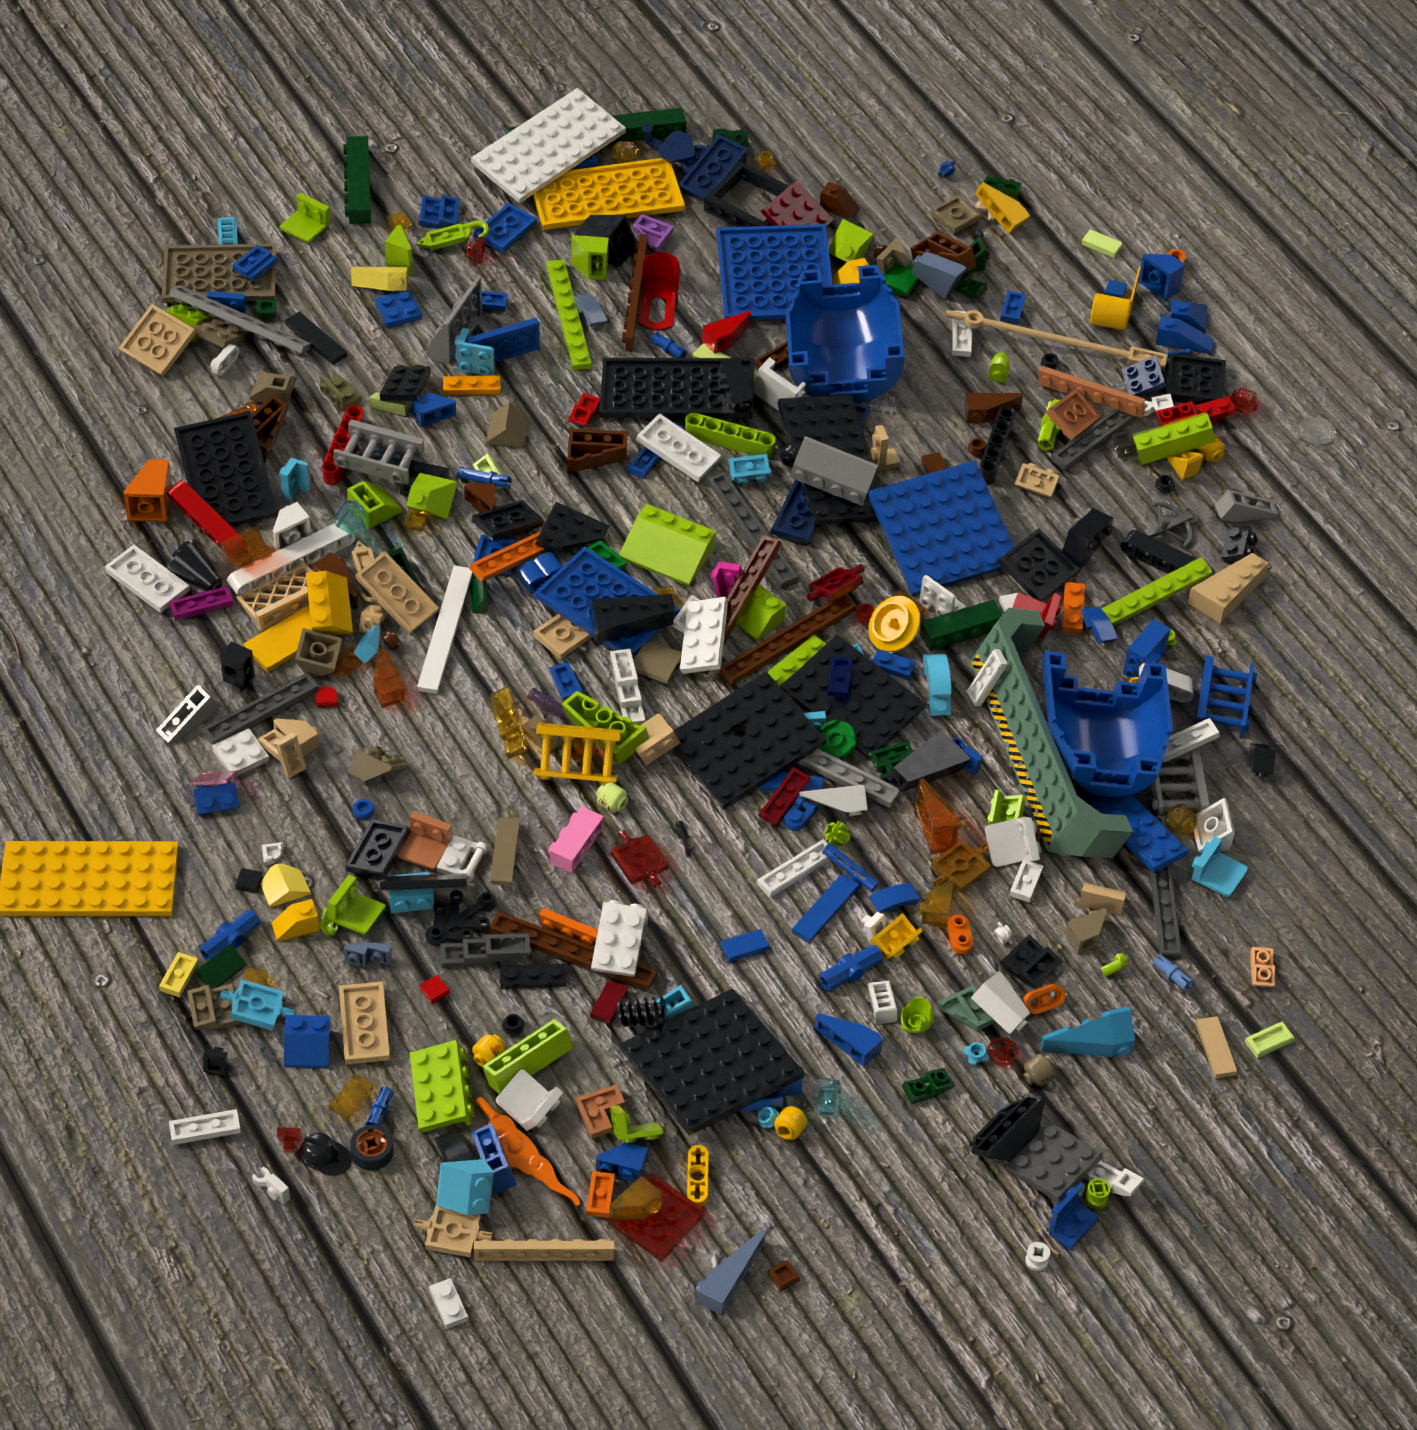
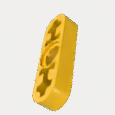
(693, 1168)

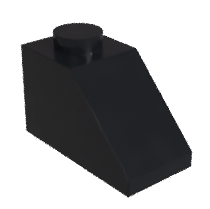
(1262, 759)

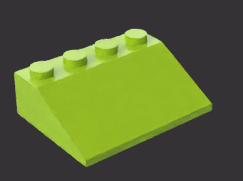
(668, 544)

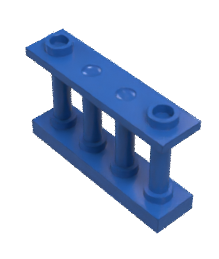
(1206, 701)

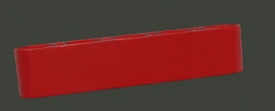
(331, 473)
(200, 513)

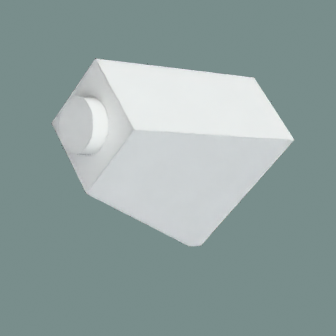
(1002, 1003)

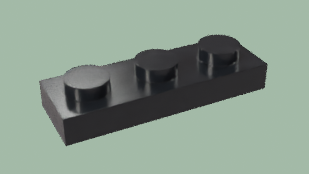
(532, 976)

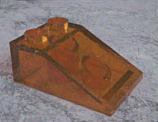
(937, 819)

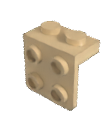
(660, 739)

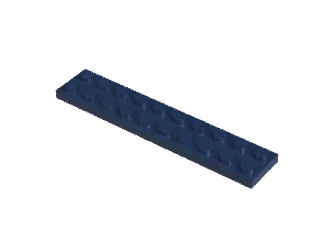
(794, 518)

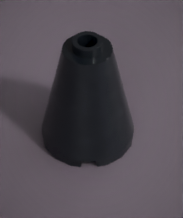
(195, 566)

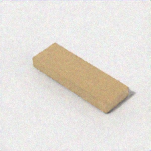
(1216, 1047)

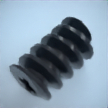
(641, 1013)

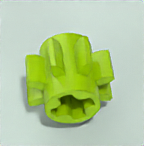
(837, 834)

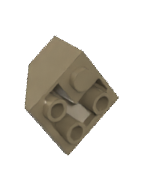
(272, 383)
(375, 763)

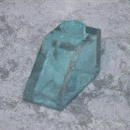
(353, 520)
(828, 1096)

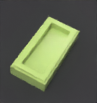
(1101, 243)
(1269, 1039)

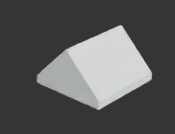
(1215, 822)

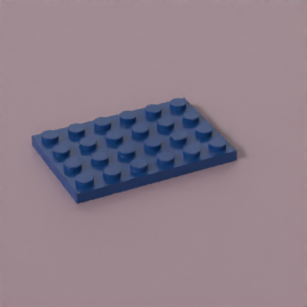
(589, 578)

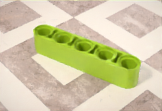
(730, 435)

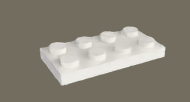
(678, 447)
(147, 578)
(704, 635)

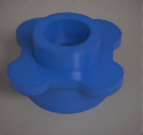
(947, 168)

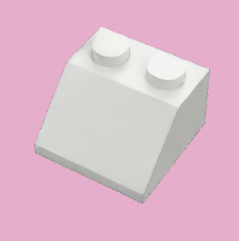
(291, 526)

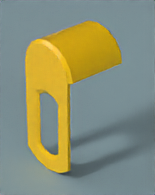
(1111, 310)

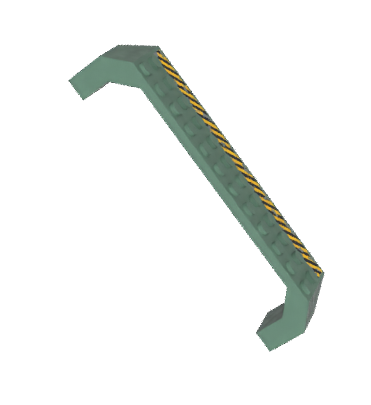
(1063, 818)

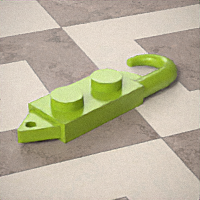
(451, 235)

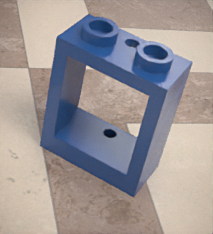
(1147, 647)

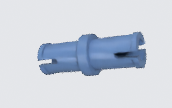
(1173, 972)

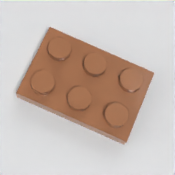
(1073, 414)

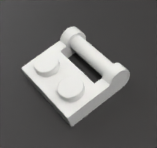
(457, 854)

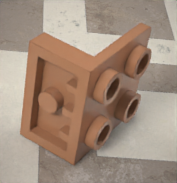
(426, 841)

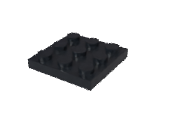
(1195, 378)
(1038, 565)

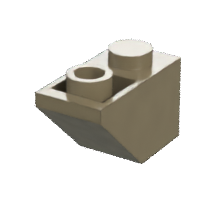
(1086, 930)

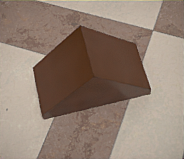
(480, 495)

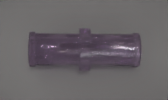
(546, 702)

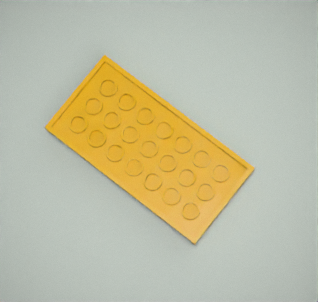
(614, 189)
(88, 878)

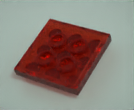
(665, 1228)

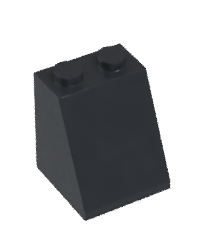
(617, 229)

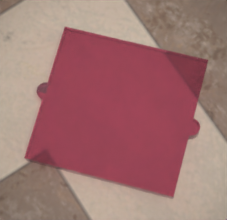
(214, 778)

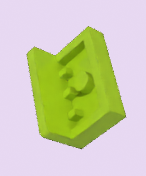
(1006, 807)

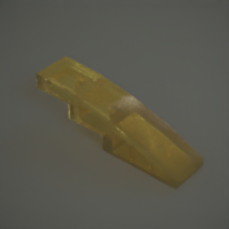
(508, 722)

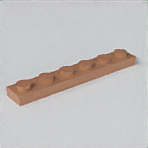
(1092, 391)

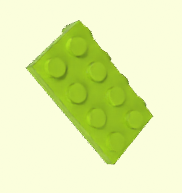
(441, 1086)

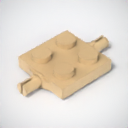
(452, 1232)

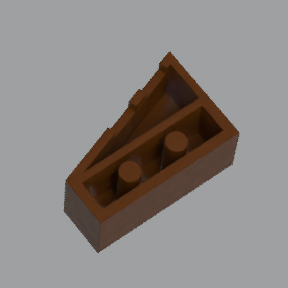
(947, 248)
(268, 423)
(595, 448)

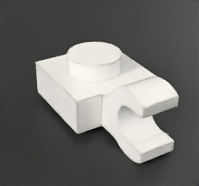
(275, 1187)

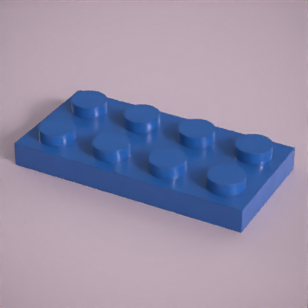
(510, 340)

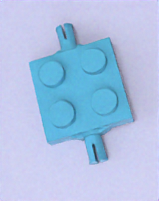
(256, 1004)

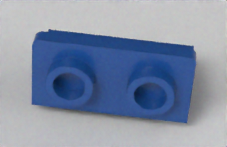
(216, 798)

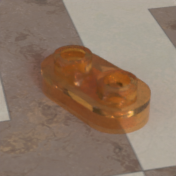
(348, 662)

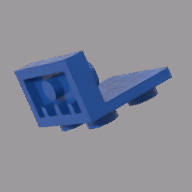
(1071, 1218)

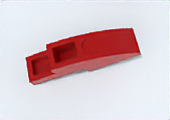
(1215, 409)

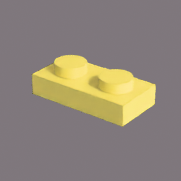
(178, 974)

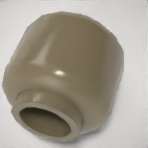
(1039, 1070)

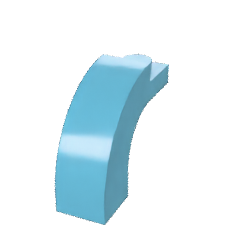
(939, 683)

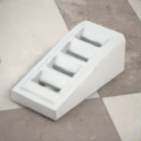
(882, 1003)

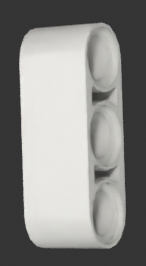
(1179, 685)

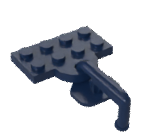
(702, 164)

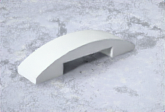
(1120, 1182)

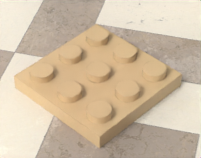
(157, 340)

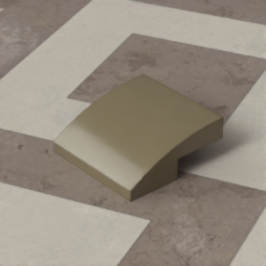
(657, 661)
(209, 1010)

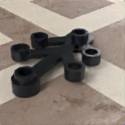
(459, 920)

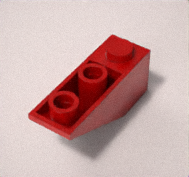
(723, 333)

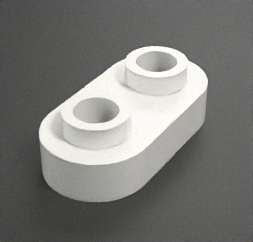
(224, 360)

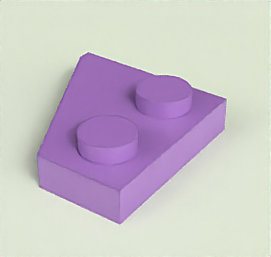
(657, 231)

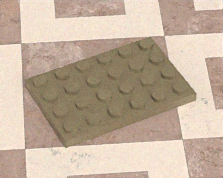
(211, 269)

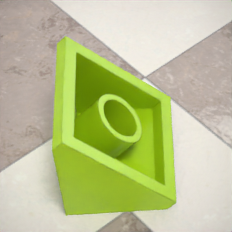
(398, 250)

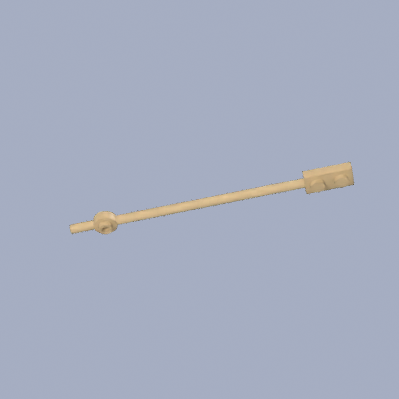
(974, 320)

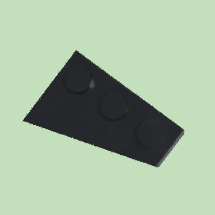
(1087, 536)

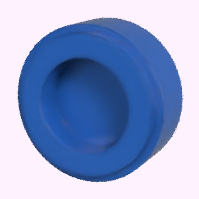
(363, 809)

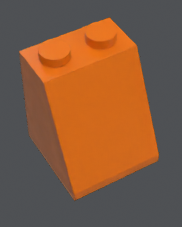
(146, 493)

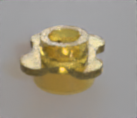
(765, 160)

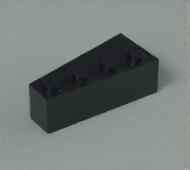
(630, 615)

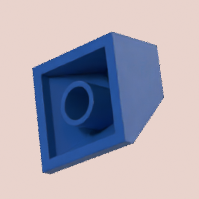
(1190, 313)

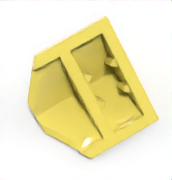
(283, 885)

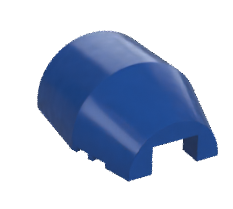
(845, 336)
(1109, 737)

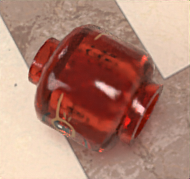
(1244, 400)

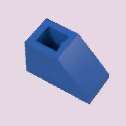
(623, 1161)

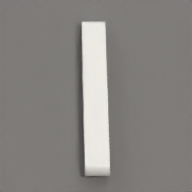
(290, 557)

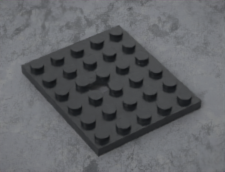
(737, 765)

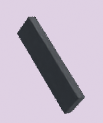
(319, 340)

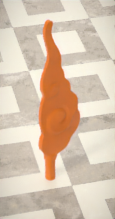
(523, 1153)

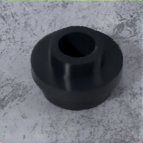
(1050, 360)
(1165, 484)
(513, 1019)

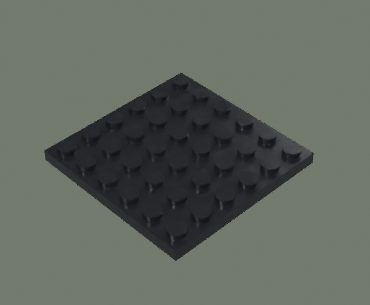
(711, 1061)

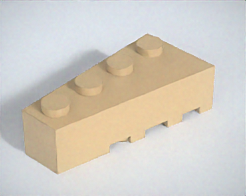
(1228, 588)

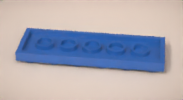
(1149, 839)

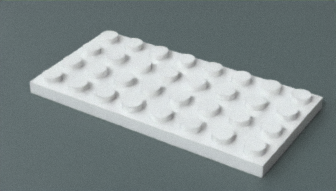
(548, 145)

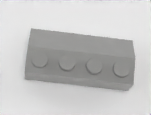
(833, 471)

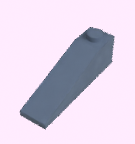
(725, 1279)

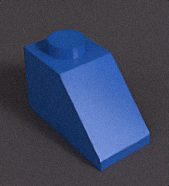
(433, 408)

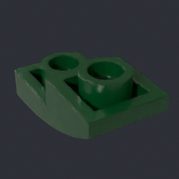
(971, 287)
(931, 1085)

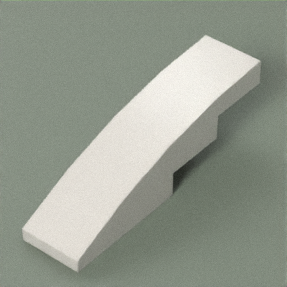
(627, 685)

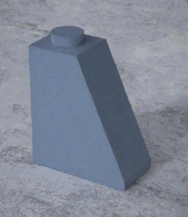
(938, 273)

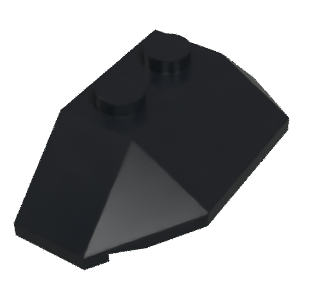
(1010, 1129)

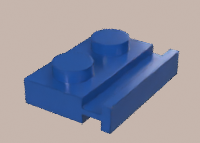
(255, 263)

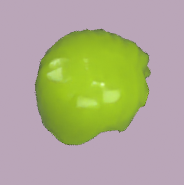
(917, 1016)

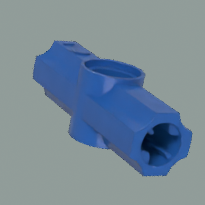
(230, 933)
(850, 967)

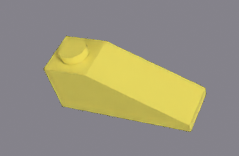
(380, 278)

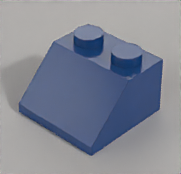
(1161, 274)
(307, 1041)

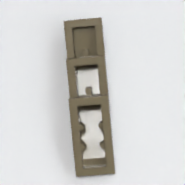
(505, 851)

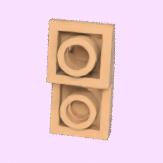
(1262, 967)

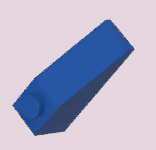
(1180, 335)
(852, 1038)
(493, 1153)

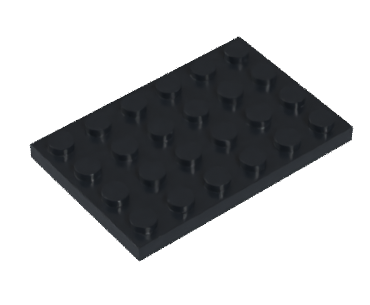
(227, 467)
(876, 702)

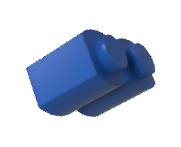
(538, 571)

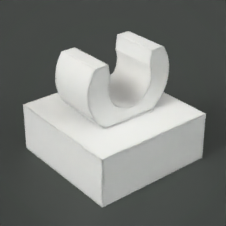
(873, 924)

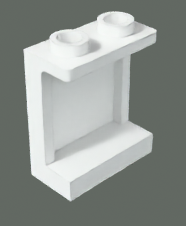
(772, 386)

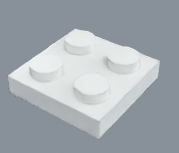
(240, 752)

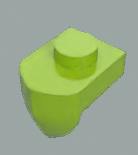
(999, 368)

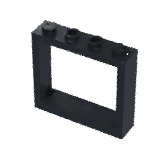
(731, 213)

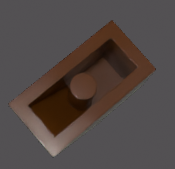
(838, 201)

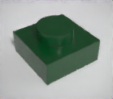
(266, 308)

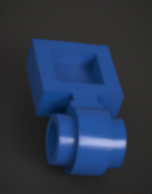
(976, 759)

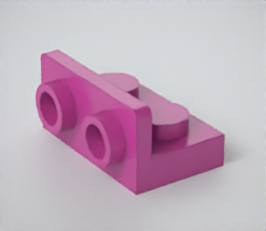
(725, 577)

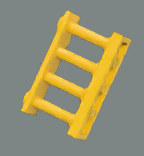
(568, 733)

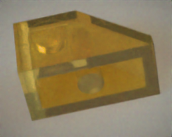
(937, 905)
(636, 1201)

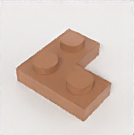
(594, 1109)

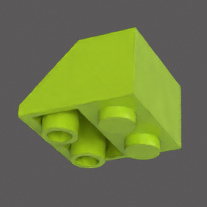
(590, 256)
(376, 502)

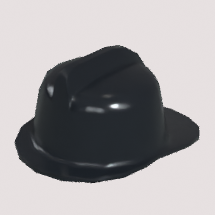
(324, 1154)

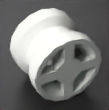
(1035, 1262)

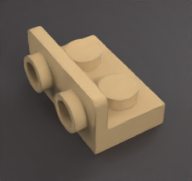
(1037, 480)

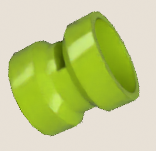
(1097, 1193)

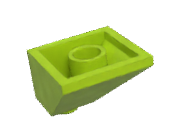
(850, 241)
(432, 495)

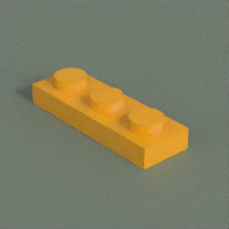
(471, 385)

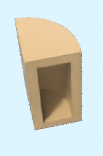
(1102, 897)

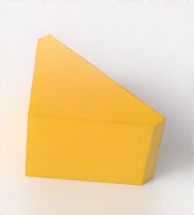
(1186, 463)

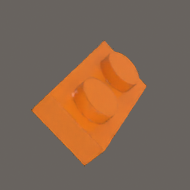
(600, 1194)

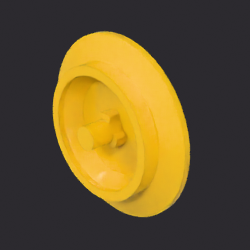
(894, 623)

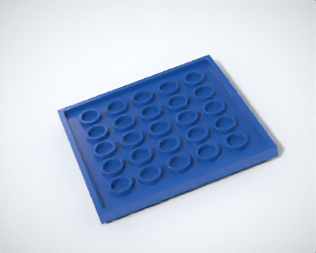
(764, 264)
(942, 526)

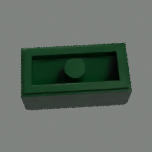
(479, 596)
(221, 967)

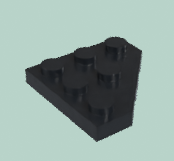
(569, 529)

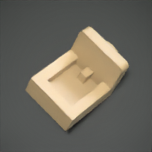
(370, 616)

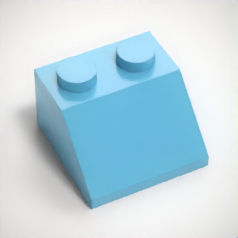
(465, 1186)

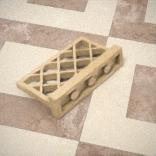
(288, 604)

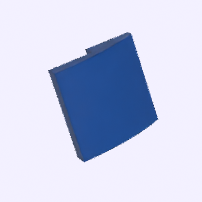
(437, 212)

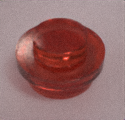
(864, 612)

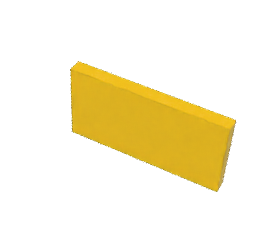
(279, 641)

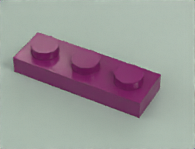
(201, 603)

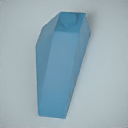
(1102, 1037)

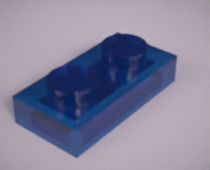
(840, 676)

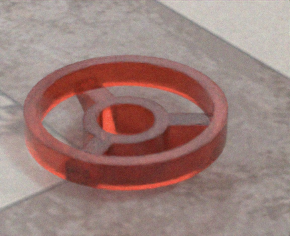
(1002, 1049)

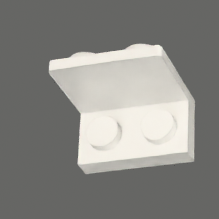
(937, 598)

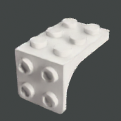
(619, 938)

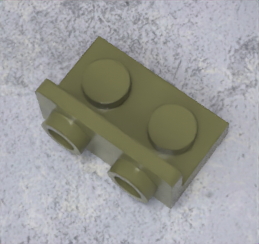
(339, 392)

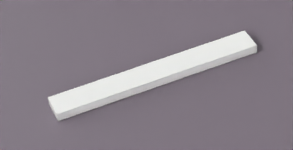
(445, 630)

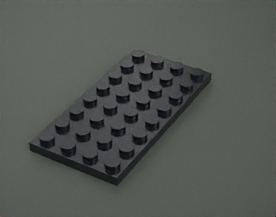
(667, 387)
(836, 424)

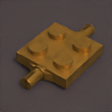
(961, 865)

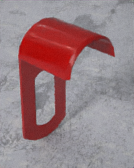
(661, 280)

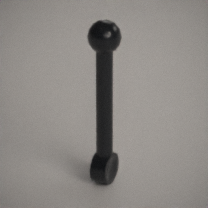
(679, 824)

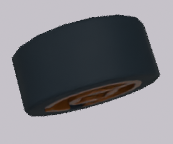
(376, 1156)

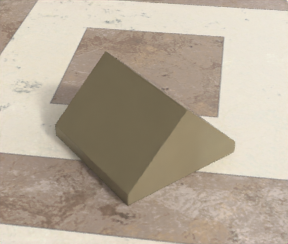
(507, 427)
(317, 652)

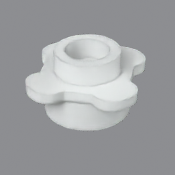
(1003, 933)

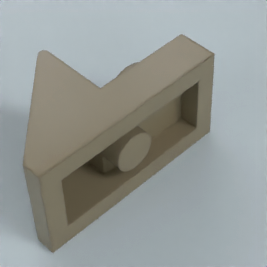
(892, 255)
(530, 731)

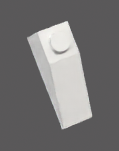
(845, 799)

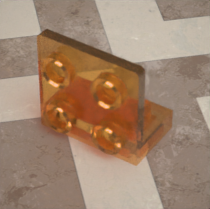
(246, 548)

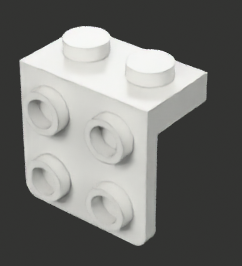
(1012, 841)
(527, 1100)

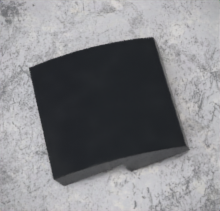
(1031, 962)

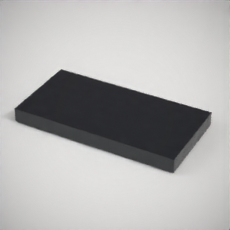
(423, 881)

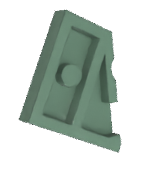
(965, 1009)

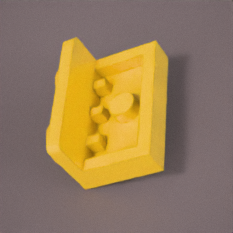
(895, 937)

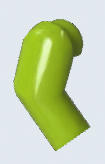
(327, 926)
(1115, 966)

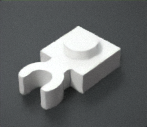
(1158, 403)

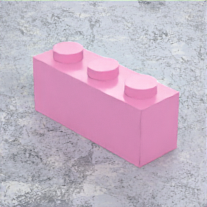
(576, 839)

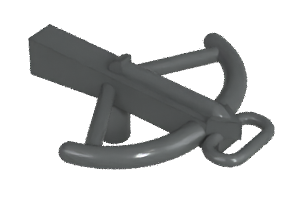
(1167, 524)

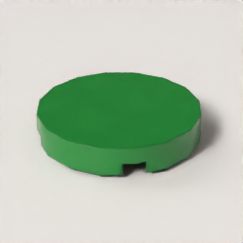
(839, 738)

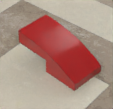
(585, 410)

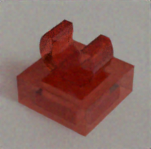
(476, 250)
(289, 1135)

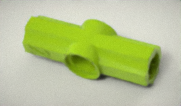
(1048, 431)

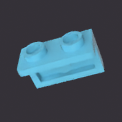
(749, 468)
(294, 477)

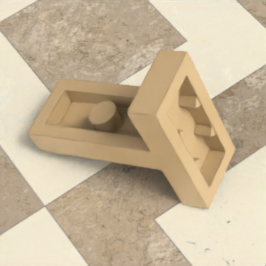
(880, 454)
(286, 750)

